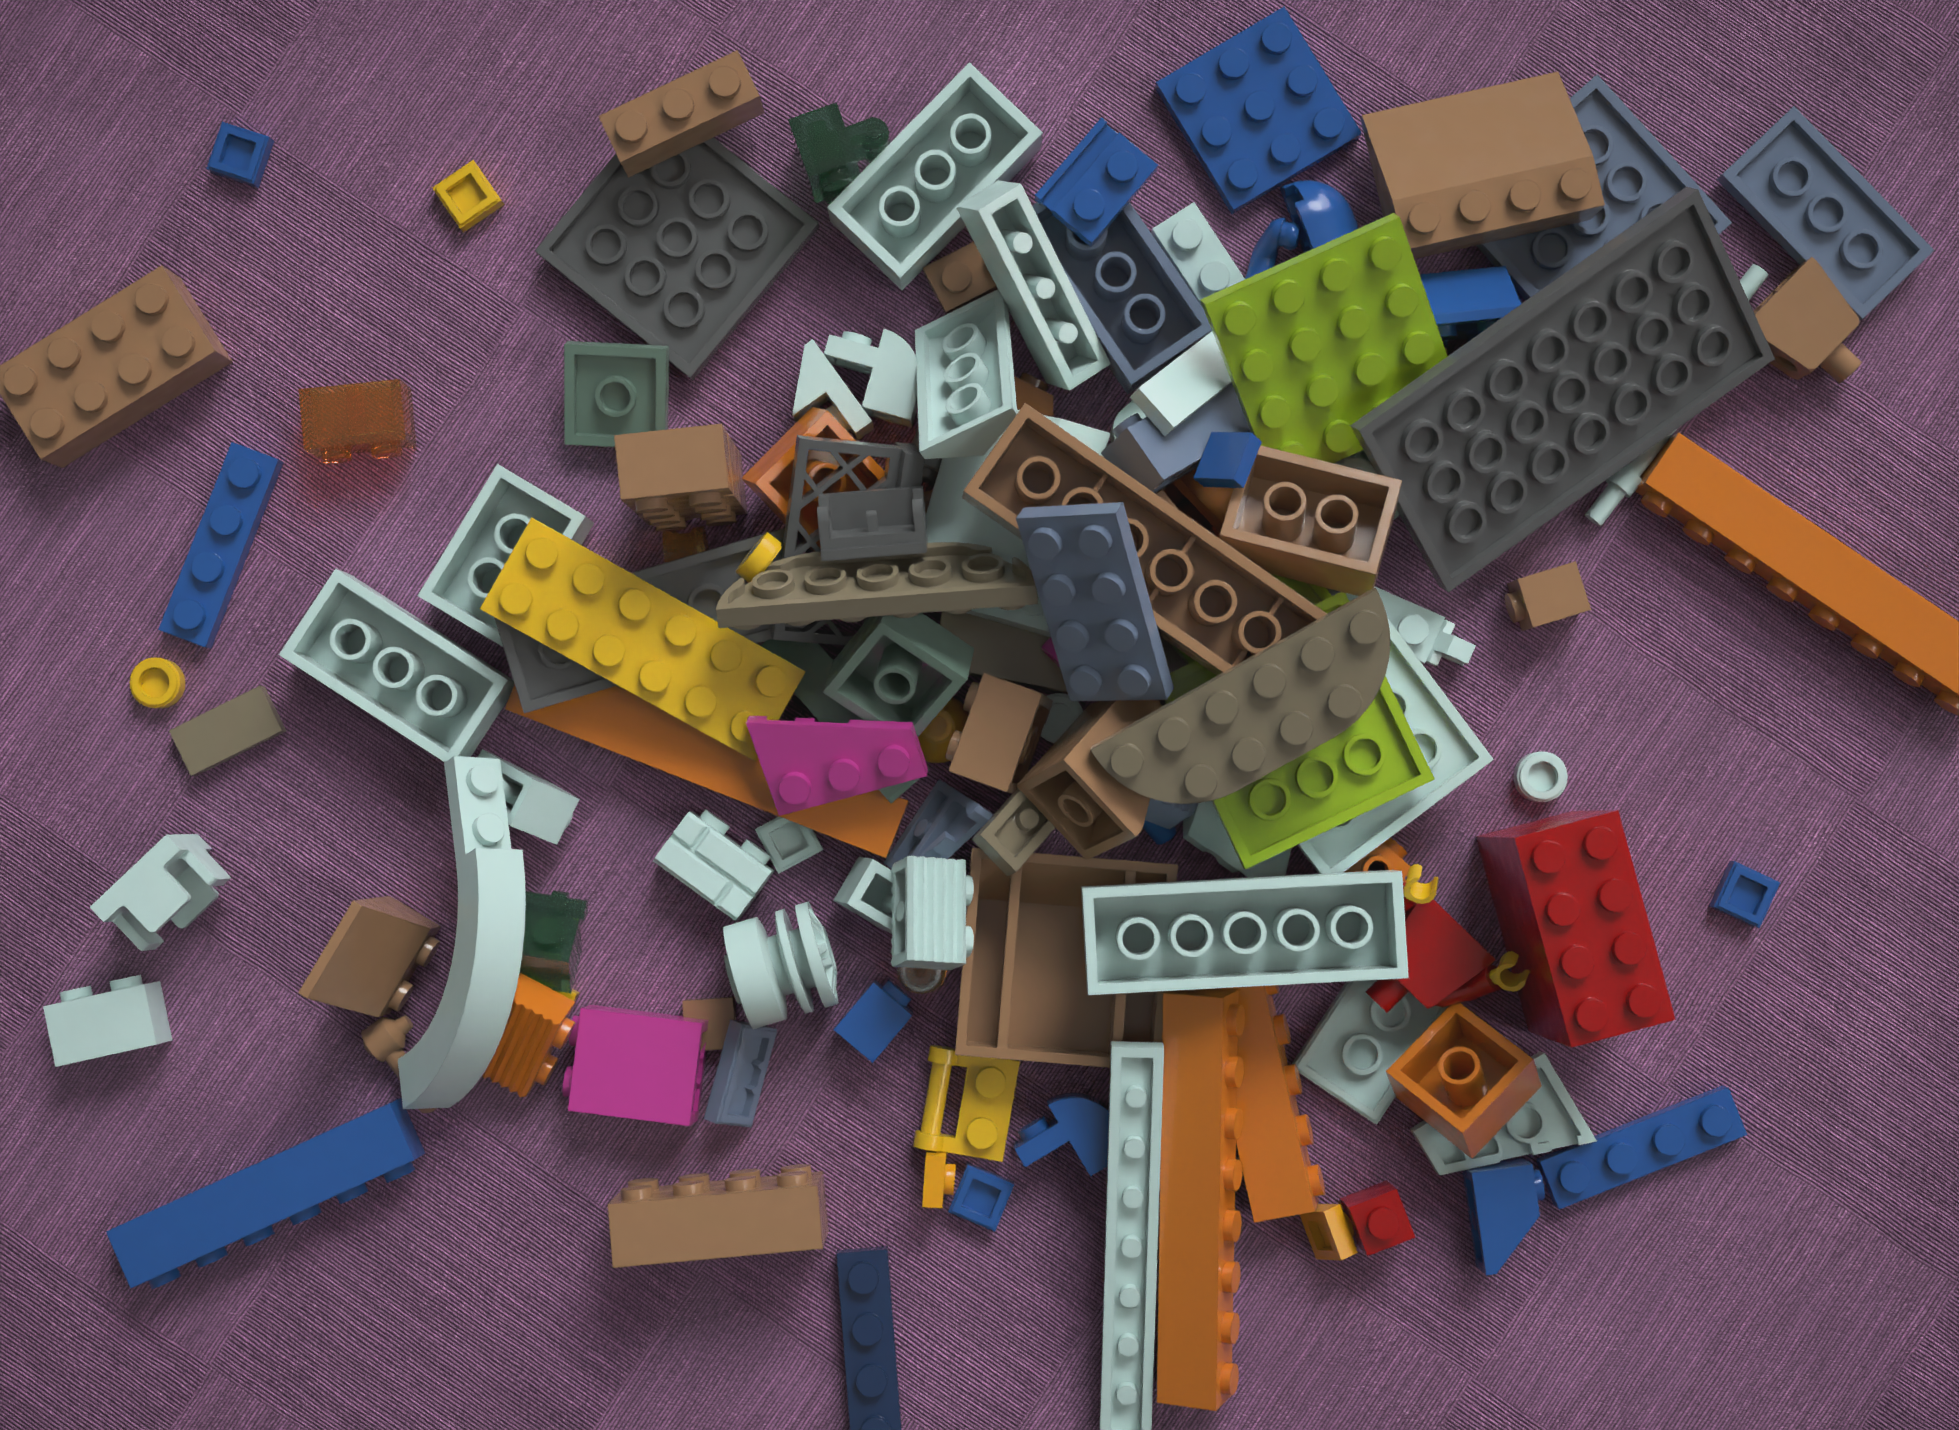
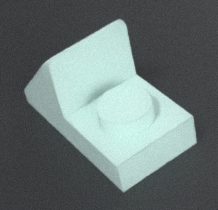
(821, 383)

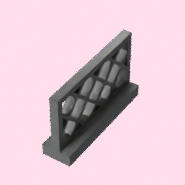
(902, 469)

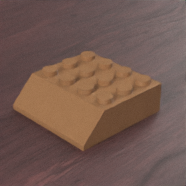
(1027, 965)

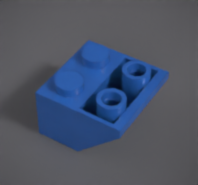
(1469, 300)

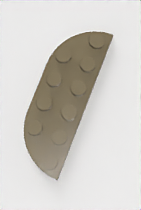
(946, 579)
(1257, 710)

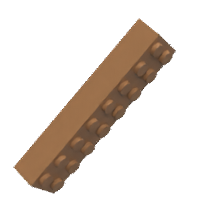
(1199, 587)

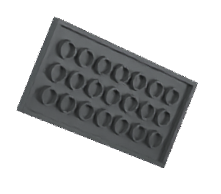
(1566, 389)

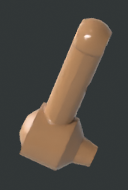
(386, 1042)

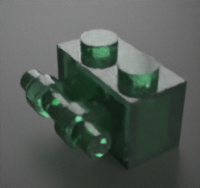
(832, 151)
(552, 939)

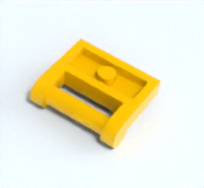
(983, 1107)

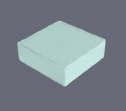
(788, 842)

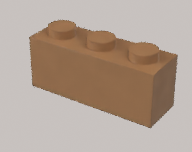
(682, 113)

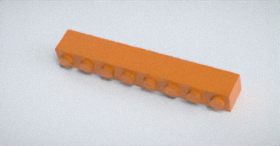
(1806, 566)
(653, 737)
(1199, 1198)

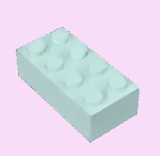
(908, 196)
(398, 668)

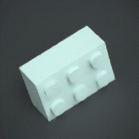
(487, 540)

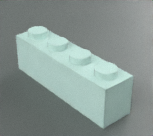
(1033, 284)

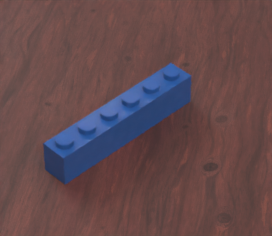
(266, 1193)

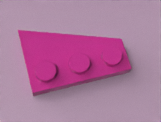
(829, 761)

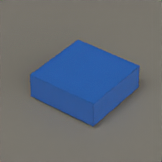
(240, 154)
(1227, 459)
(1744, 894)
(981, 1197)

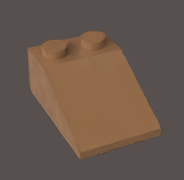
(372, 957)

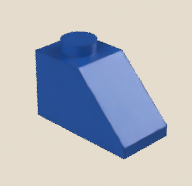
(1501, 1209)

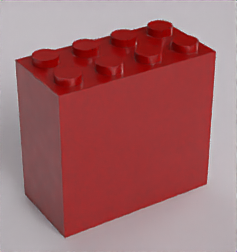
(1578, 926)

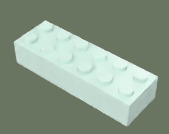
(1244, 932)

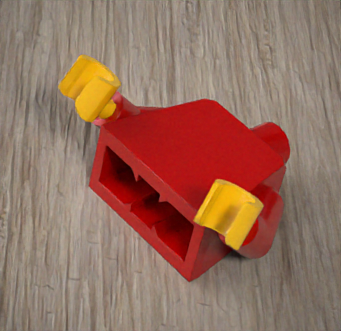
(1442, 957)

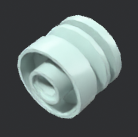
(774, 966)

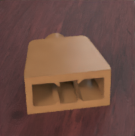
(1807, 323)

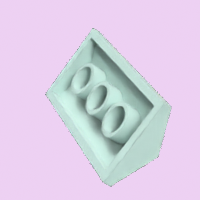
(965, 379)

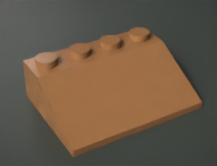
(1483, 165)

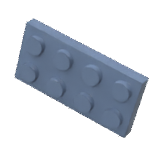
(1825, 211)
(1095, 601)

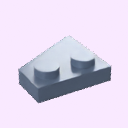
(940, 825)

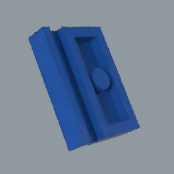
(1096, 182)

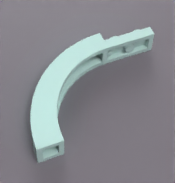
(486, 946)

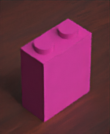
(636, 1065)

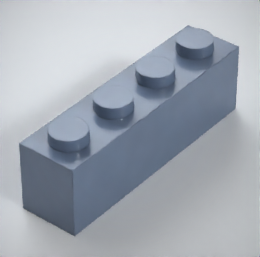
(1163, 459)

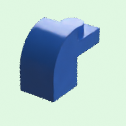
(1078, 1120)

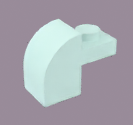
(892, 373)

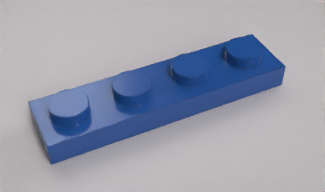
(221, 545)
(1641, 1147)

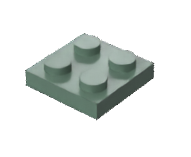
(613, 391)

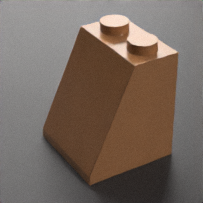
(1077, 790)

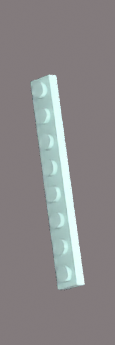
(1131, 1235)

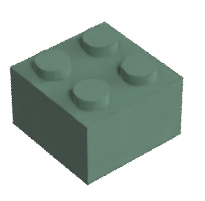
(899, 670)

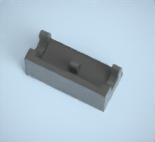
(872, 523)

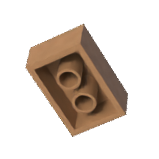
(1312, 520)

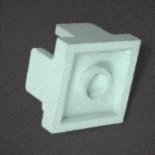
(165, 884)

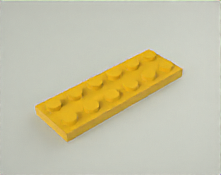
(639, 637)

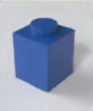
(875, 1019)

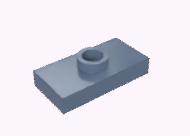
(740, 1074)

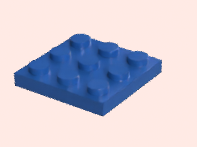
(1258, 110)

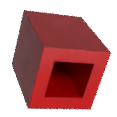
(1378, 1217)

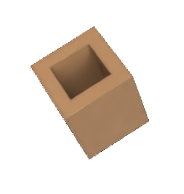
(1546, 596)

